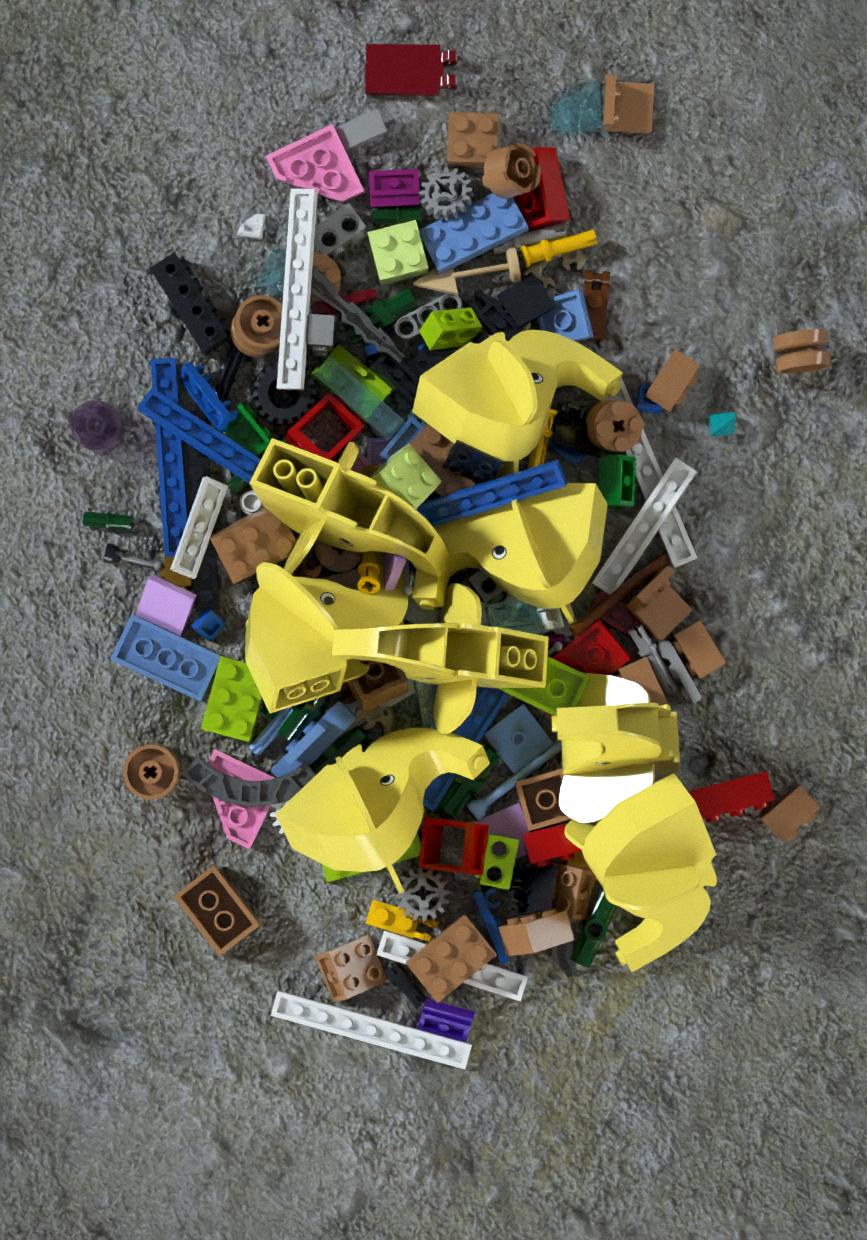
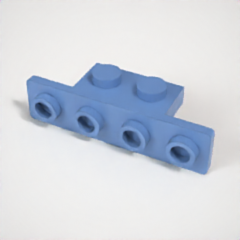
(316, 739)

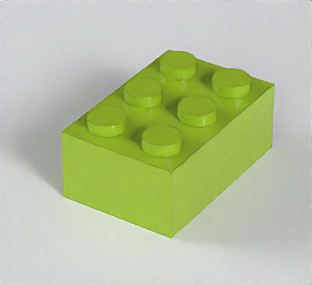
(233, 701)

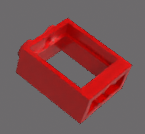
(354, 421)
(473, 850)

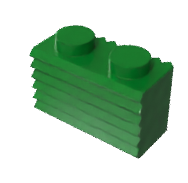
(617, 480)

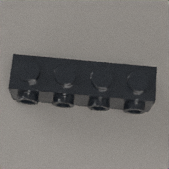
(190, 304)

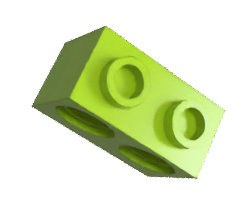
(450, 328)
(504, 862)

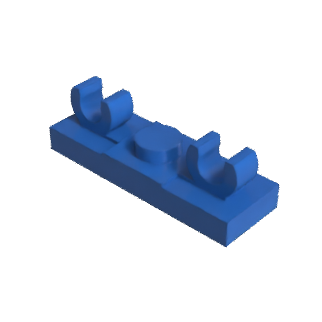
(206, 396)
(491, 923)

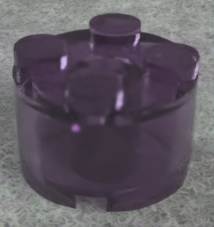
(83, 427)

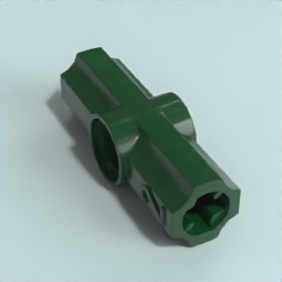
(385, 313)
(302, 716)
(353, 738)
(466, 788)
(587, 944)

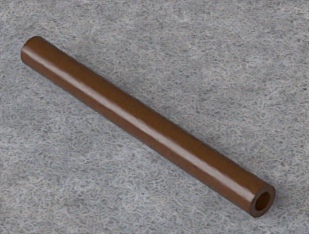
(619, 594)

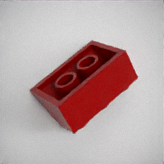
(547, 202)

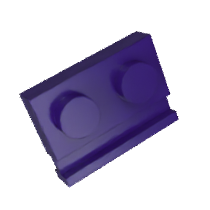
(446, 1020)

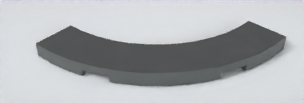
(245, 791)

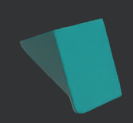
(721, 424)

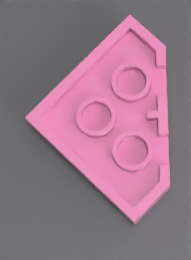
(317, 164)
(239, 821)

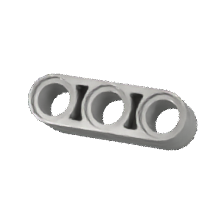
(414, 317)

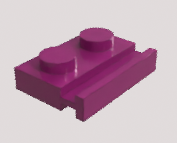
(394, 188)

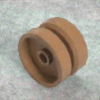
(245, 328)
(802, 351)
(137, 772)

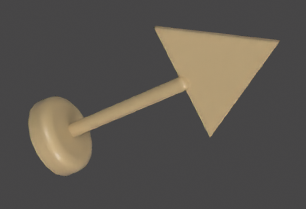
(446, 281)

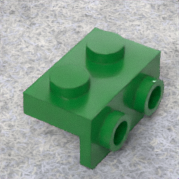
(247, 432)

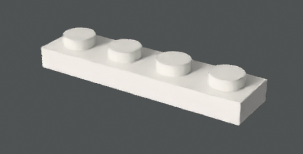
(199, 527)

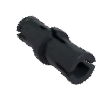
(405, 984)

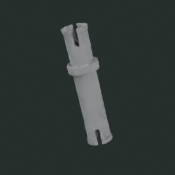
(532, 237)
(648, 650)

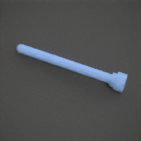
(480, 806)

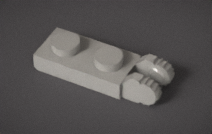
(677, 670)

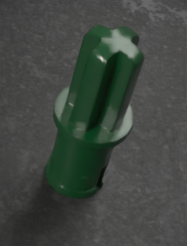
(396, 216)
(108, 520)

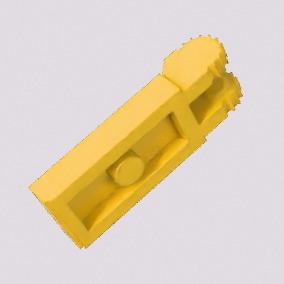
(391, 919)

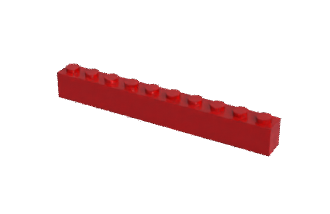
(711, 801)

